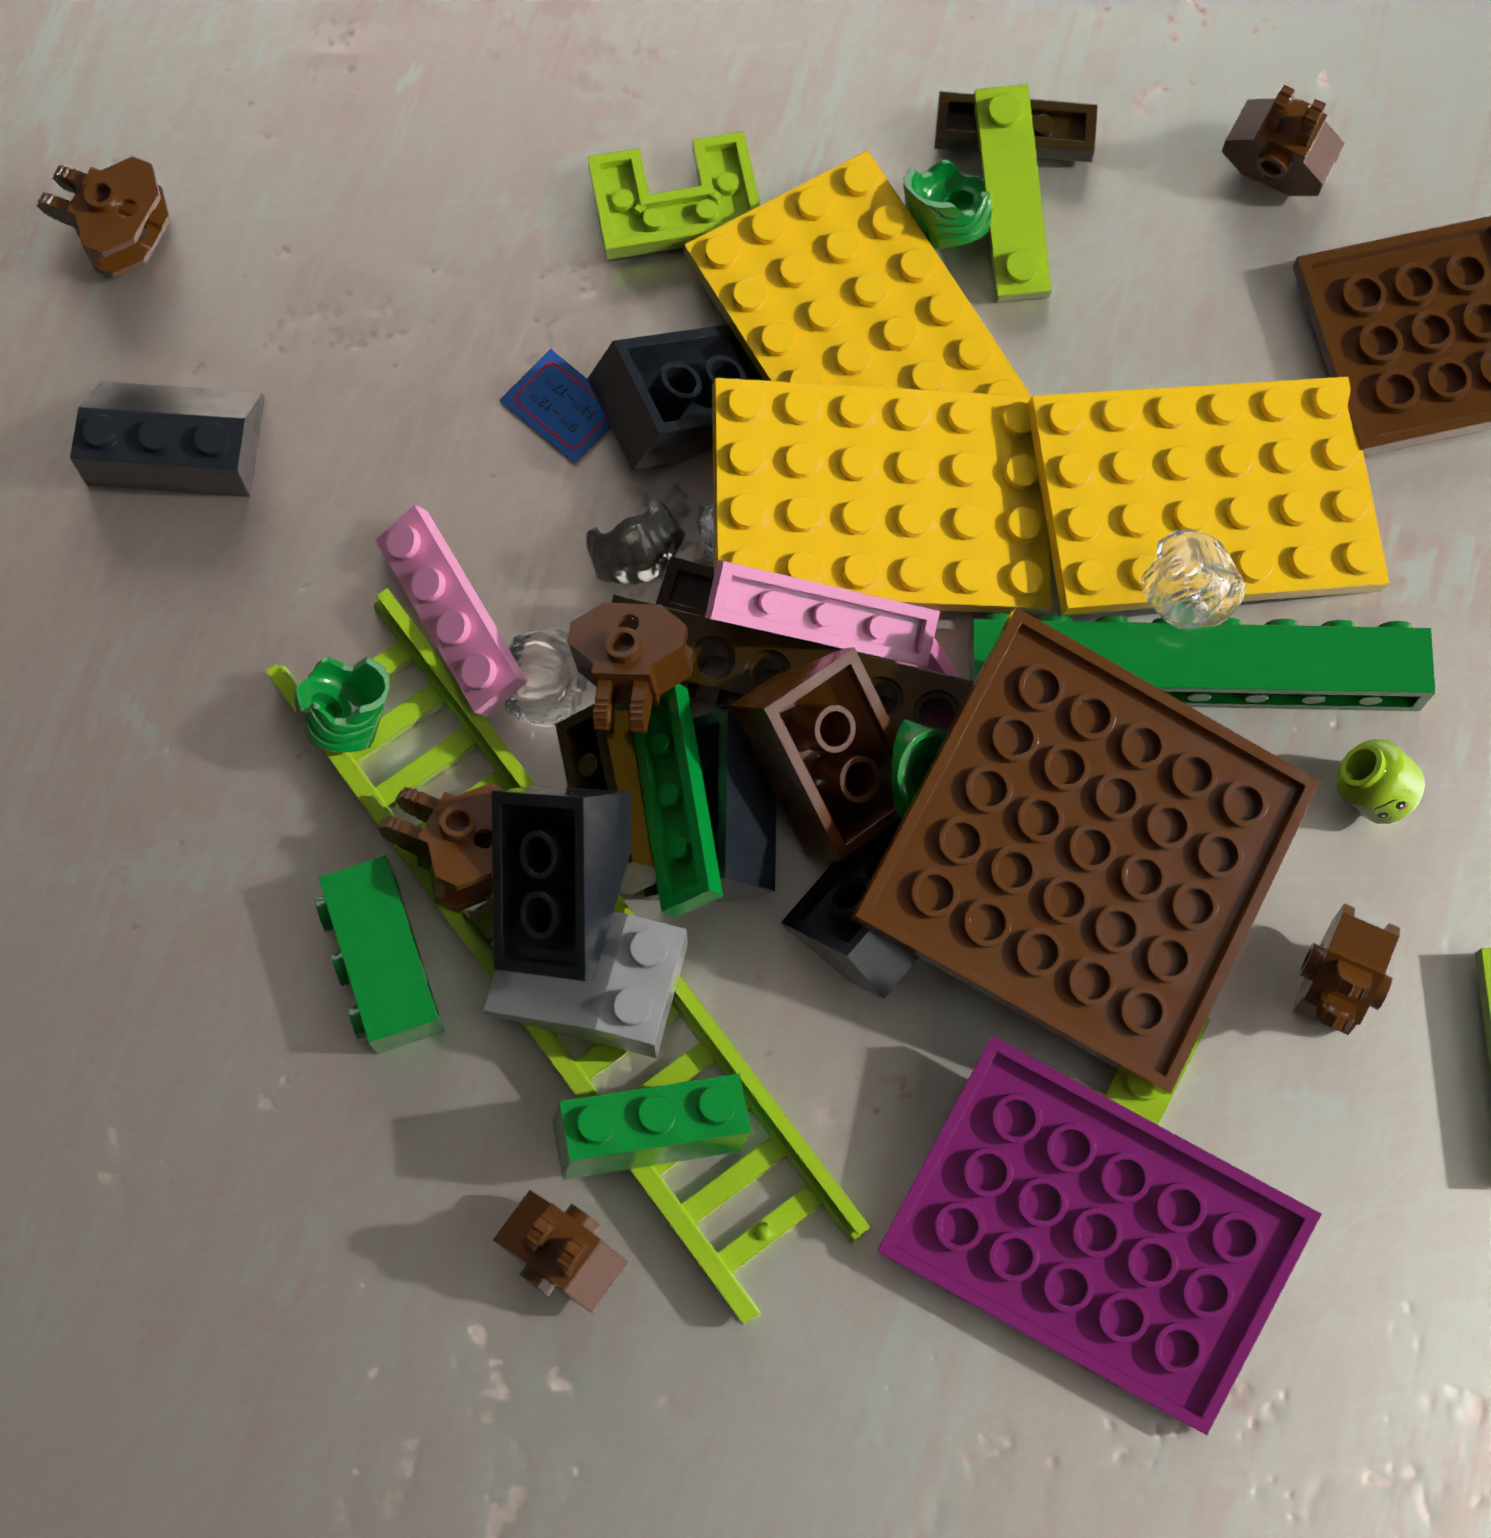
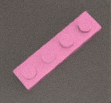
(451, 611)
(821, 613)

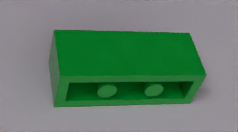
(378, 955)
(651, 1126)

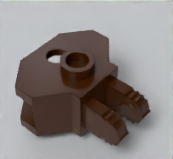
(1284, 143)
(111, 213)
(630, 663)
(452, 843)
(1346, 971)
(560, 1251)

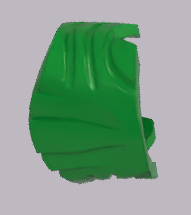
(948, 204)
(342, 704)

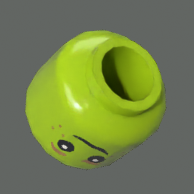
(1380, 781)

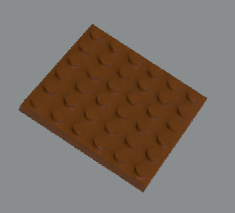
(1087, 851)

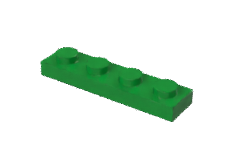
(677, 807)

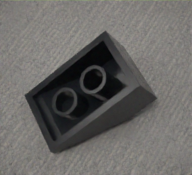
(661, 391)
(556, 876)

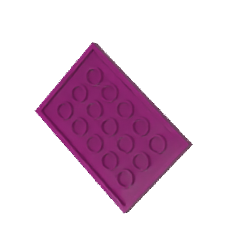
(1099, 1234)

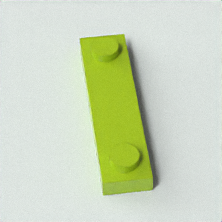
(1014, 188)

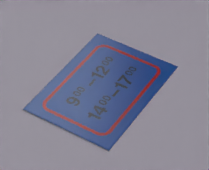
(558, 405)

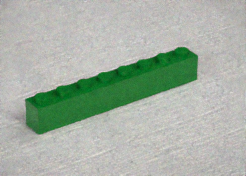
(1255, 664)

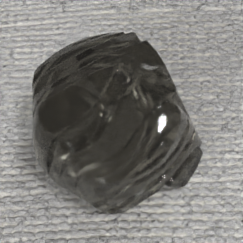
(636, 547)

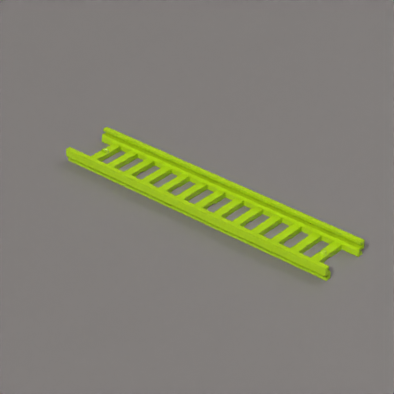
(577, 1074)

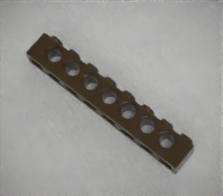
(756, 651)

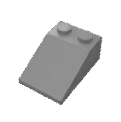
(623, 1003)

